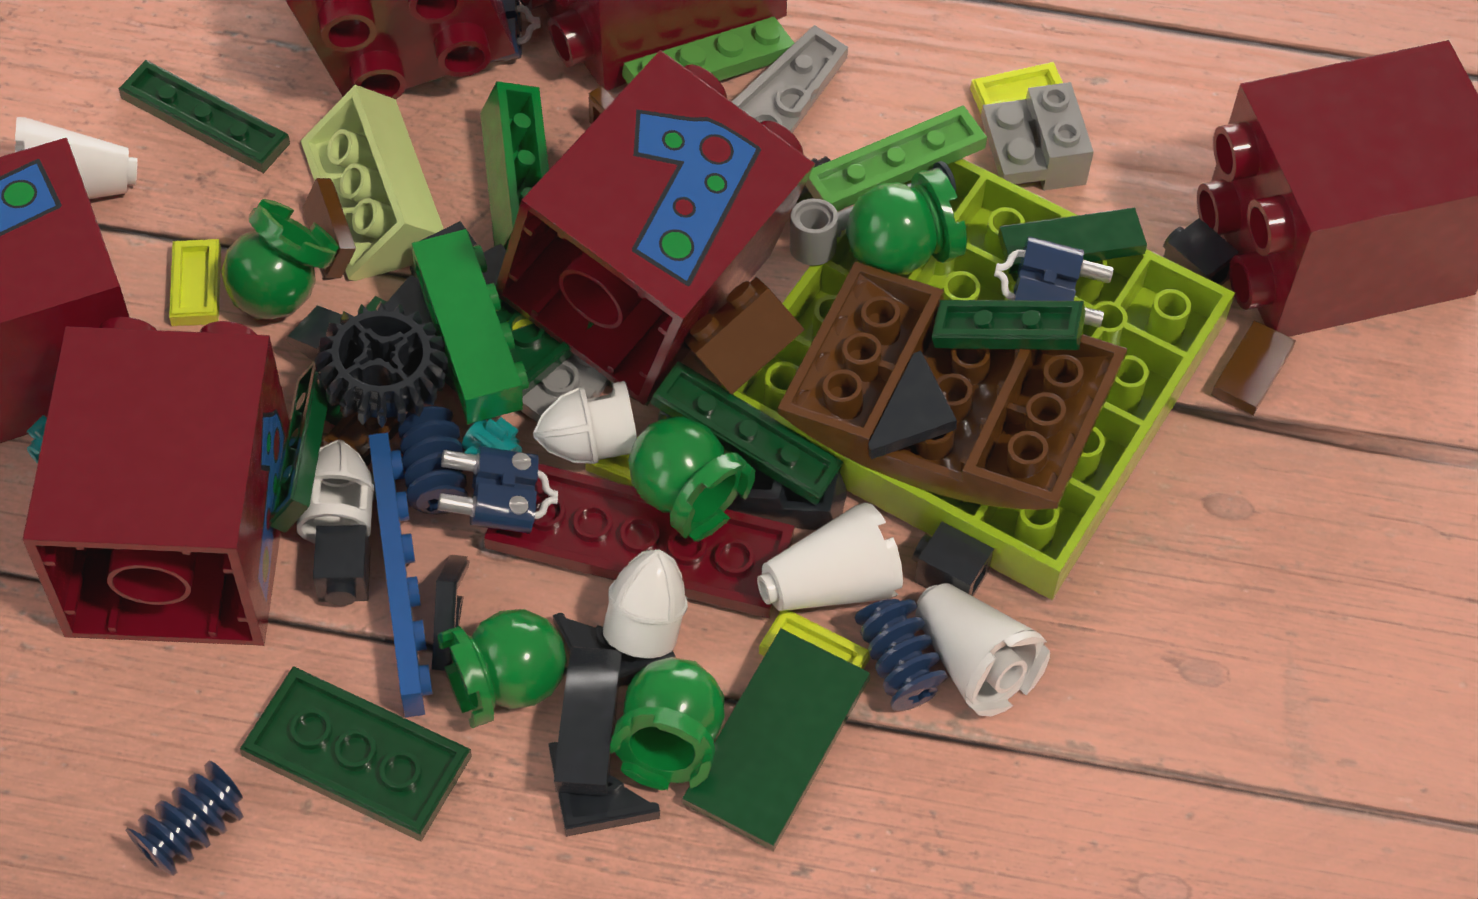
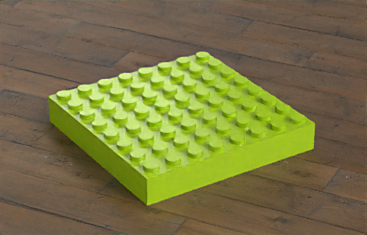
(1149, 307)

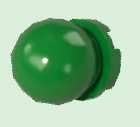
(904, 225)
(273, 267)
(685, 473)
(506, 662)
(669, 724)

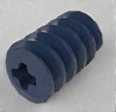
(422, 450)
(900, 652)
(188, 818)

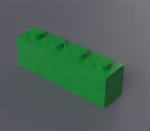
(512, 151)
(467, 320)

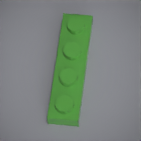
(726, 52)
(897, 157)

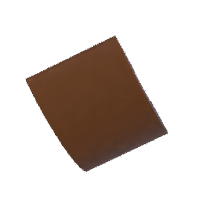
(1016, 410)

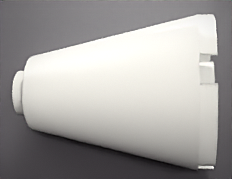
(101, 164)
(835, 565)
(982, 648)

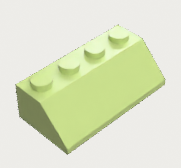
(377, 180)

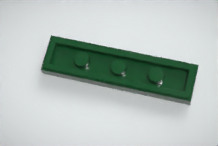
(204, 116)
(749, 432)
(299, 451)

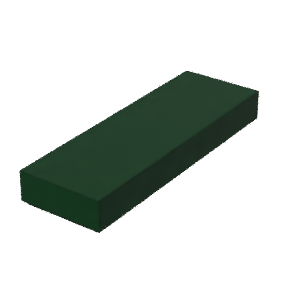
(1099, 234)
(1009, 324)

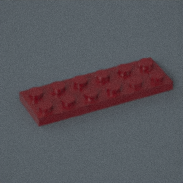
(608, 524)

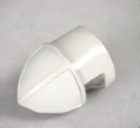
(588, 428)
(340, 491)
(646, 606)

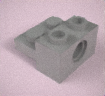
(1040, 138)

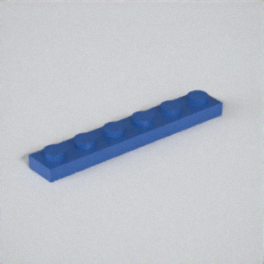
(402, 590)

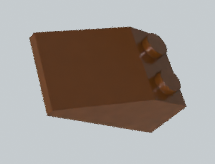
(743, 334)

